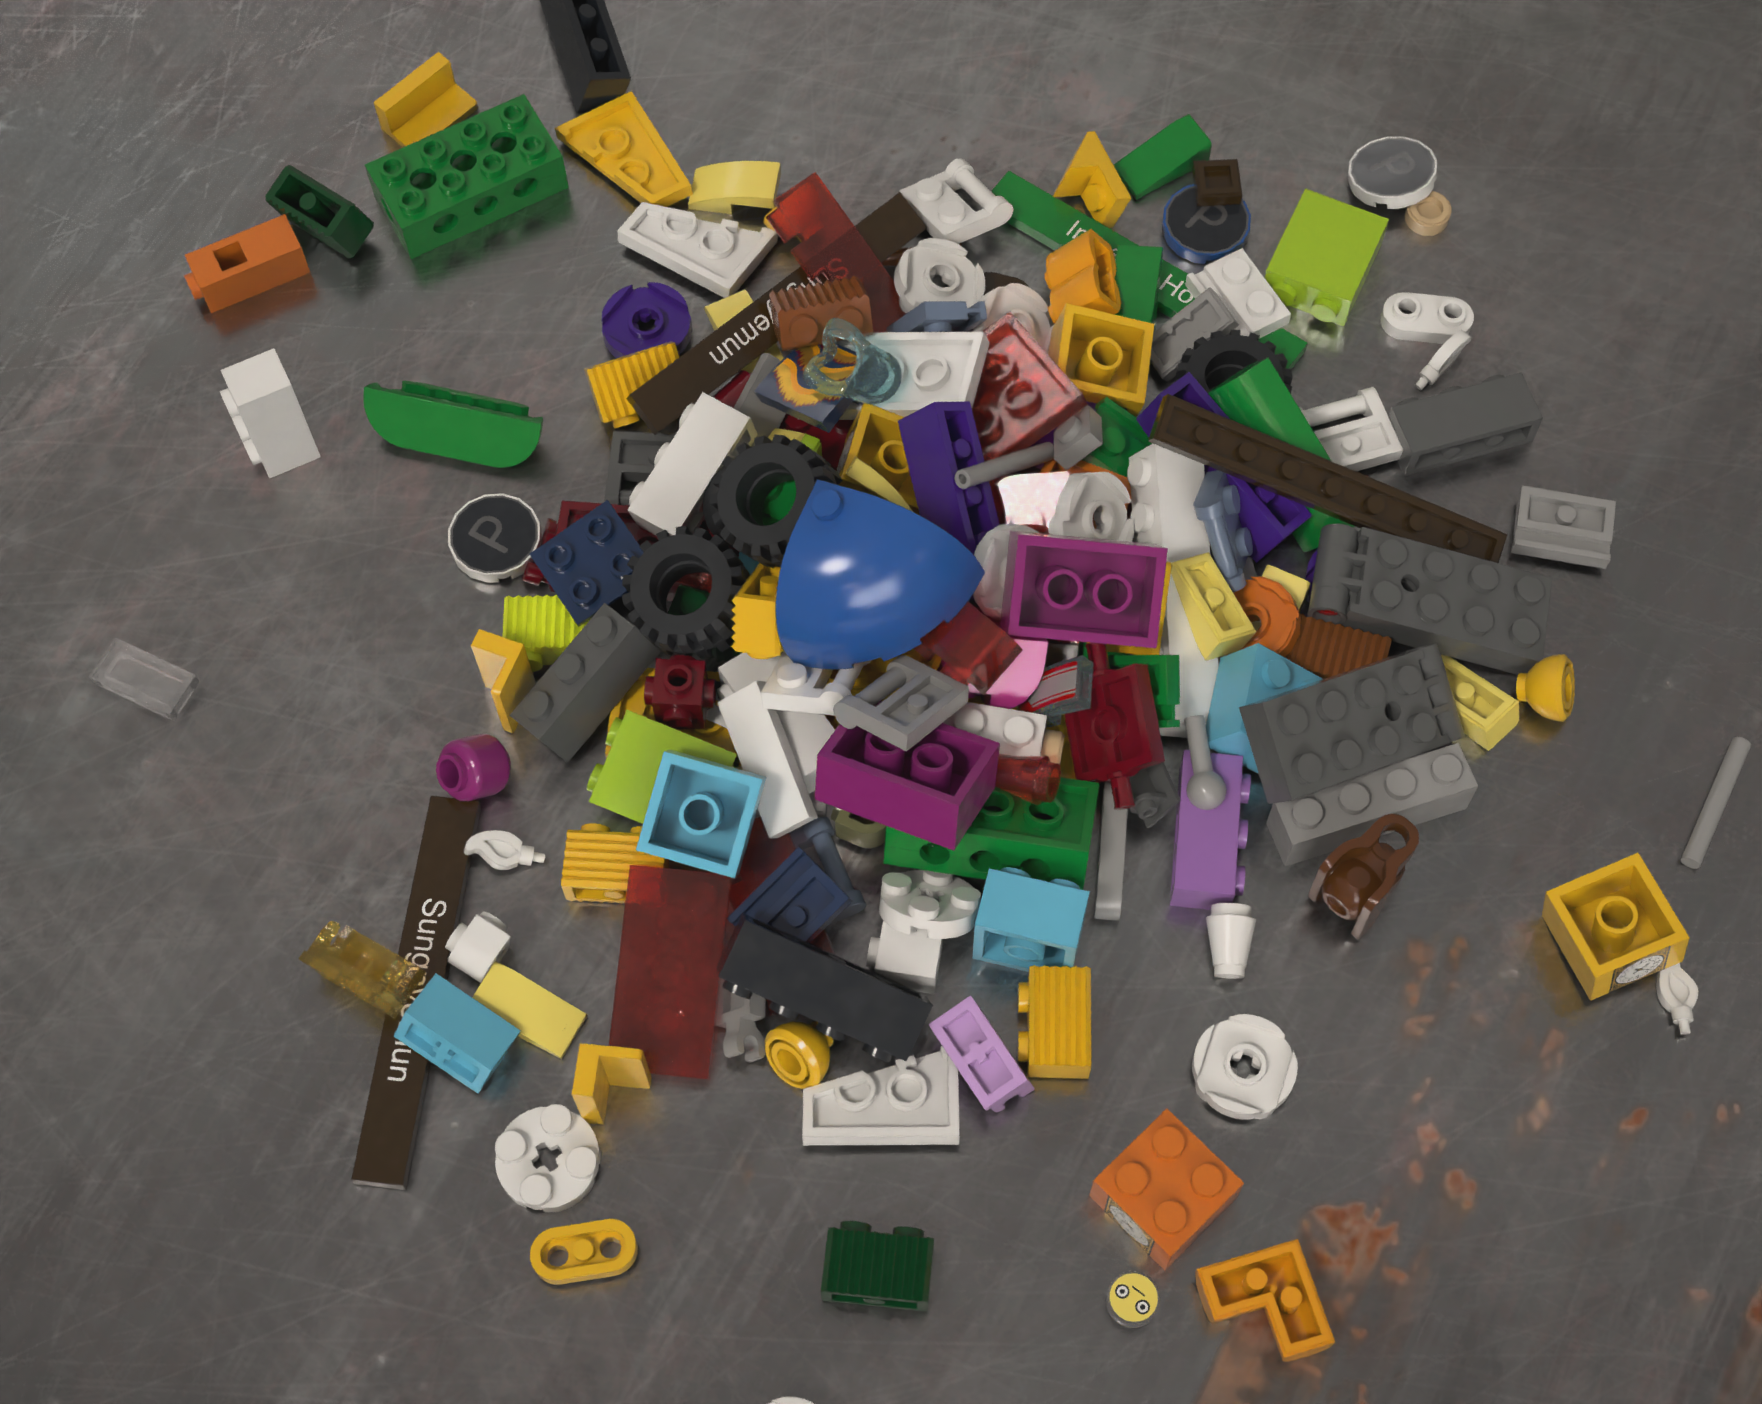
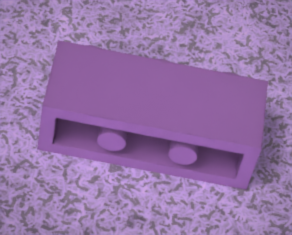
(1209, 840)

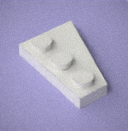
(699, 250)
(891, 1106)

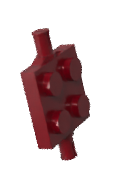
(1119, 728)

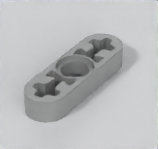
(1110, 858)

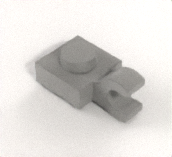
(1077, 437)
(739, 1019)

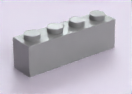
(1414, 788)

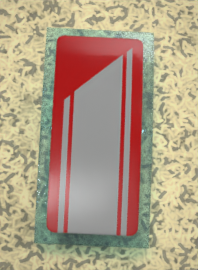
(1062, 690)

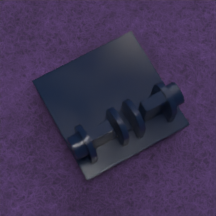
(588, 561)

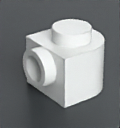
(478, 945)

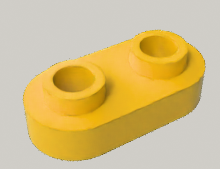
(584, 1249)

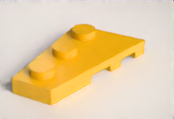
(627, 150)

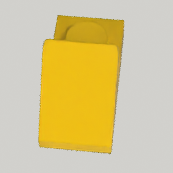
(1096, 181)

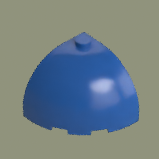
(866, 579)

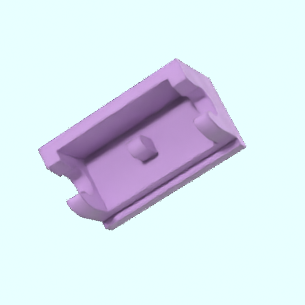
(980, 1055)

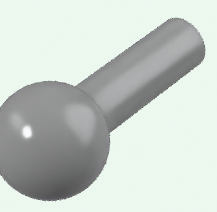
(1205, 788)

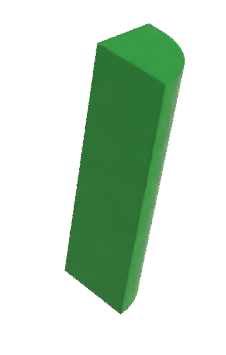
(1264, 403)

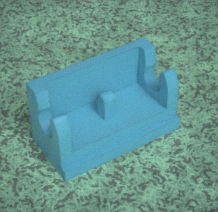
(456, 1033)

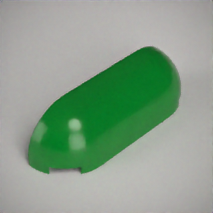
(453, 423)

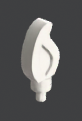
(1443, 359)
(502, 850)
(1677, 995)

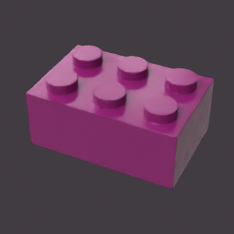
(1083, 589)
(920, 791)

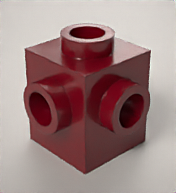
(680, 692)

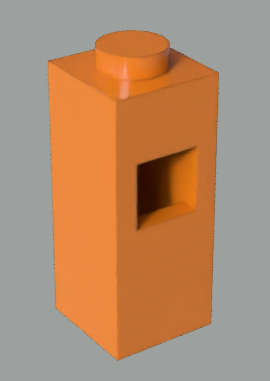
(246, 264)

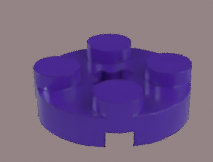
(642, 304)

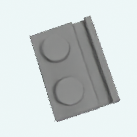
(1563, 527)

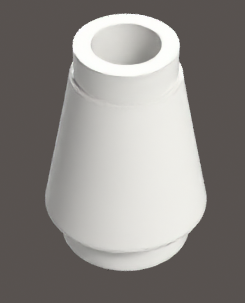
(1230, 938)

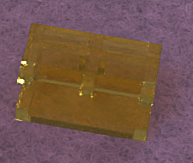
(363, 968)

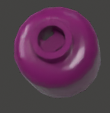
(473, 767)

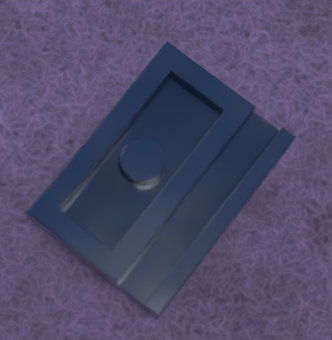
(796, 898)

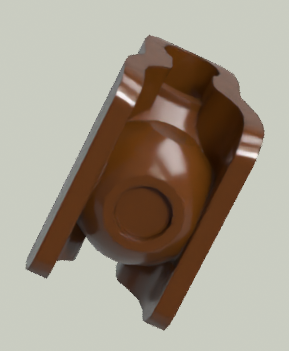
(1364, 872)

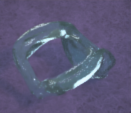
(875, 374)

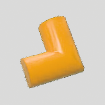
(1280, 1284)

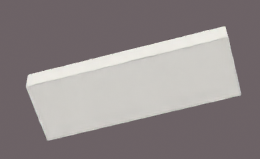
(766, 752)

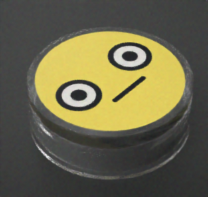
(1133, 1299)

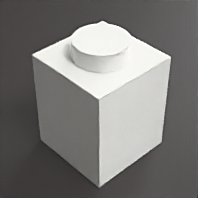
(906, 958)

